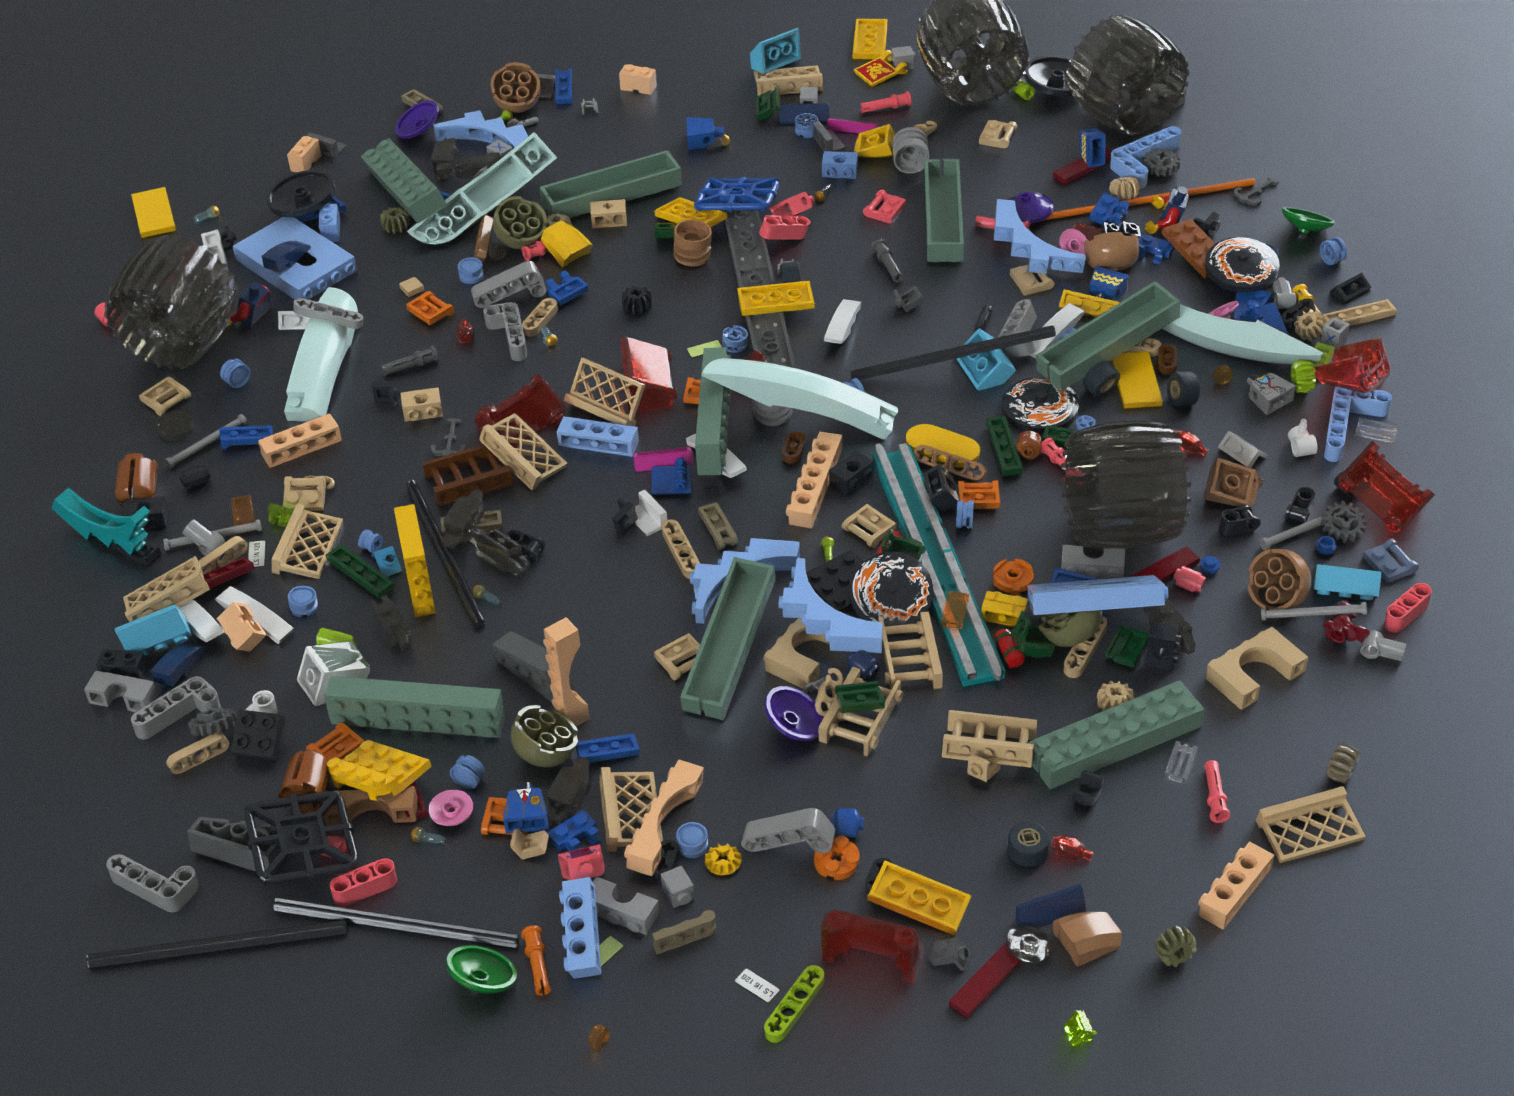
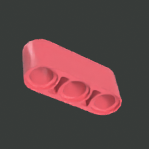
(784, 227)
(1407, 607)
(363, 882)

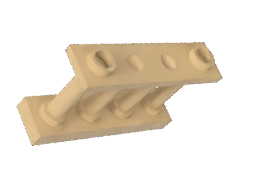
(929, 657)
(829, 724)
(994, 751)

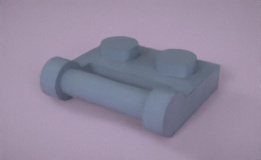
(1382, 561)

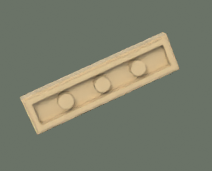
(1364, 313)

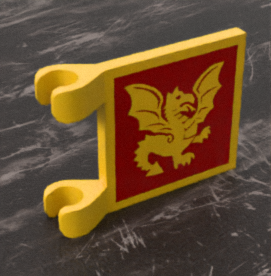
(880, 69)

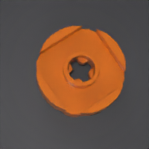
(1013, 585)
(838, 869)

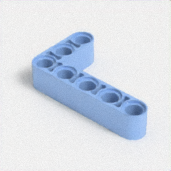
(1128, 159)
(1345, 401)

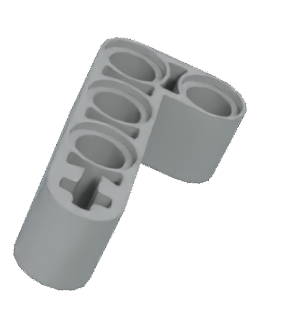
(509, 282)
(508, 317)
(1019, 321)
(173, 706)
(790, 828)
(164, 892)

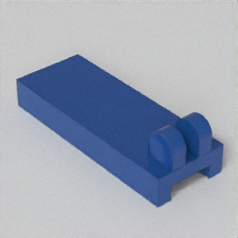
(563, 86)
(243, 435)
(608, 748)

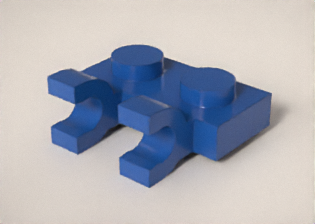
(1109, 210)
(1156, 246)
(568, 290)
(572, 830)

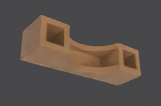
(359, 802)

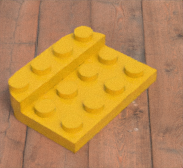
(377, 769)

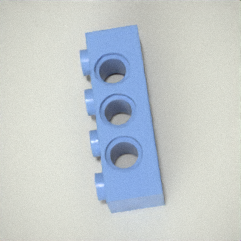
(597, 436)
(588, 962)

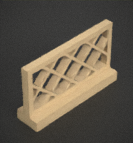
(788, 81)
(603, 409)
(513, 457)
(292, 534)
(176, 590)
(610, 804)
(1299, 810)

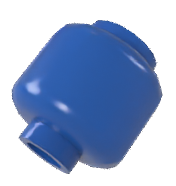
(847, 822)

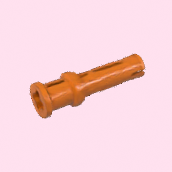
(535, 950)

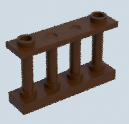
(462, 487)

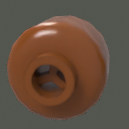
(1029, 445)

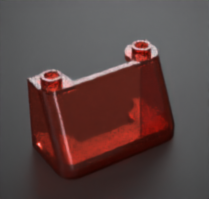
(650, 366)
(1356, 366)
(534, 404)
(1383, 489)
(846, 930)

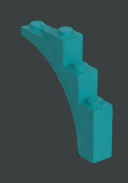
(108, 528)

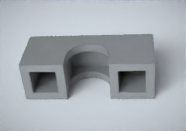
(1106, 567)
(105, 687)
(636, 914)

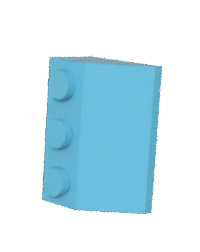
(776, 52)
(986, 368)
(1346, 581)
(155, 631)

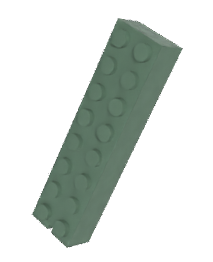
(403, 180)
(618, 182)
(943, 211)
(1108, 335)
(712, 420)
(728, 638)
(415, 706)
(1116, 734)

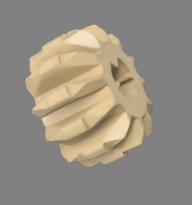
(1124, 188)
(1310, 325)
(1113, 695)

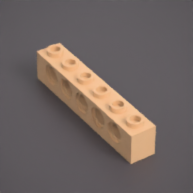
(814, 480)

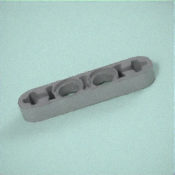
(311, 309)

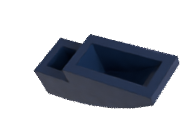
(284, 255)
(177, 663)

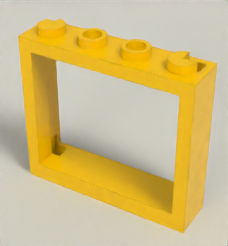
(414, 560)

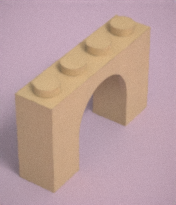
(1265, 647)
(789, 664)

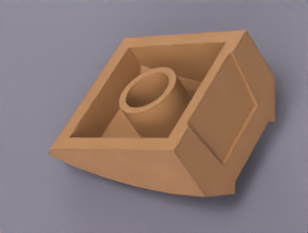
(1231, 484)
(1087, 935)

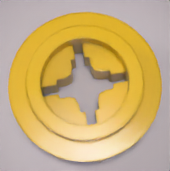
(723, 866)

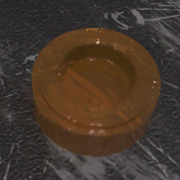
(1223, 374)
(599, 1037)

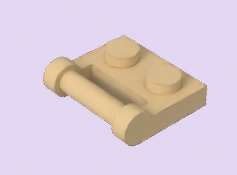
(993, 131)
(1028, 283)
(163, 391)
(312, 499)
(871, 520)
(675, 653)

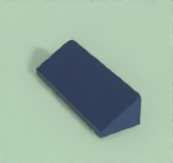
(789, 112)
(1051, 907)

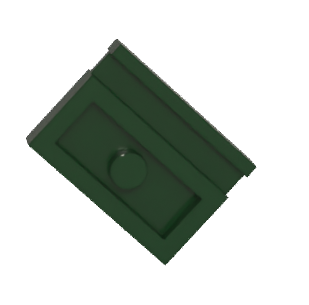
(767, 103)
(664, 230)
(1127, 646)
(859, 697)

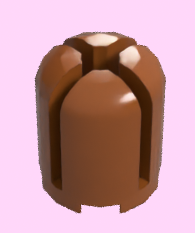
(135, 478)
(305, 775)

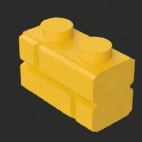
(1003, 608)

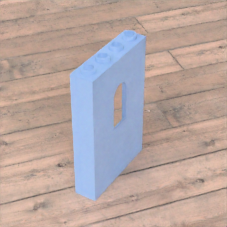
(298, 281)
(1096, 595)

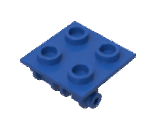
(1265, 313)
(672, 478)

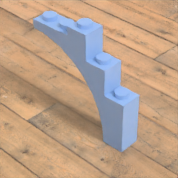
(476, 128)
(1025, 244)
(710, 578)
(841, 630)

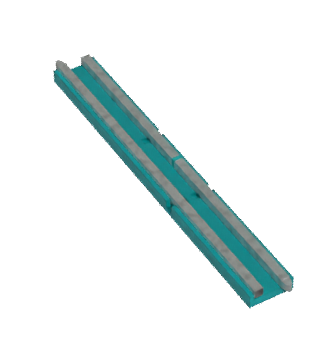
(919, 519)

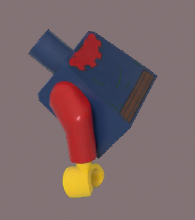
(1172, 210)
(252, 305)

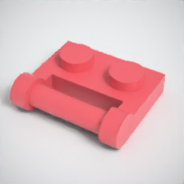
(888, 211)

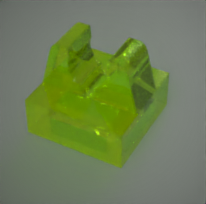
(277, 511)
(1079, 1028)

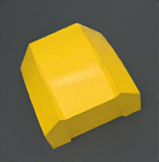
(875, 142)
(565, 242)

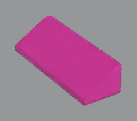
(850, 126)
(646, 460)

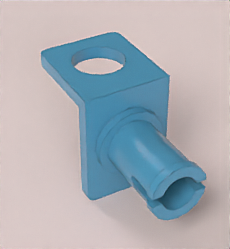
(387, 561)

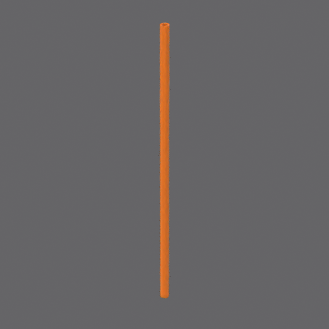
(1149, 199)

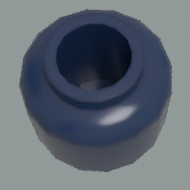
(866, 662)

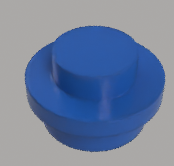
(1326, 545)
(1210, 565)

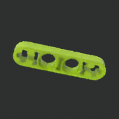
(794, 1003)

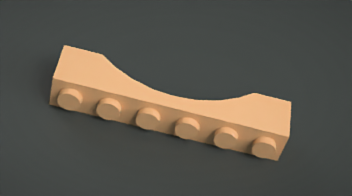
(561, 645)
(681, 785)

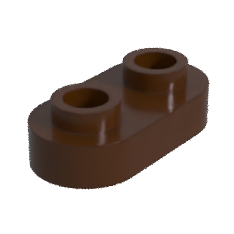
(1167, 358)
(793, 447)

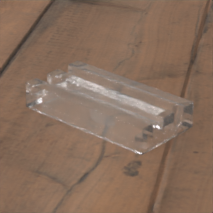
(1376, 430)
(1184, 749)

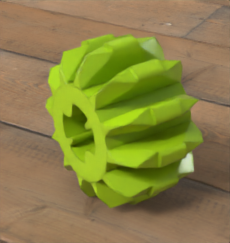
(1303, 376)

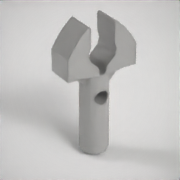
(514, 122)

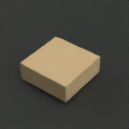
(411, 286)

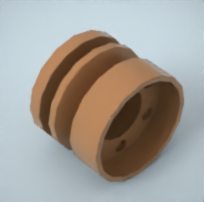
(692, 242)

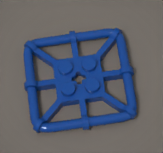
(737, 190)

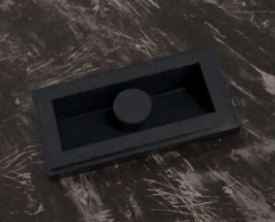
(1351, 288)

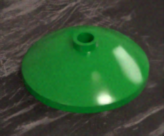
(1307, 220)
(481, 969)

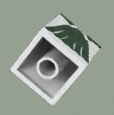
(329, 660)

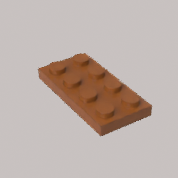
(1190, 242)

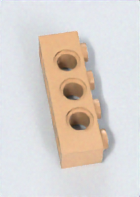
(299, 440)
(1235, 885)

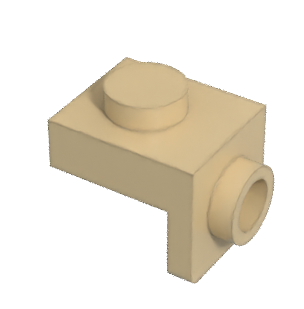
(981, 768)
(529, 845)

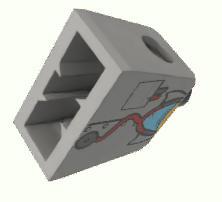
(1270, 392)

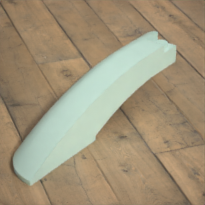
(485, 192)
(1240, 338)
(318, 361)
(804, 391)

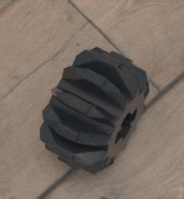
(636, 299)

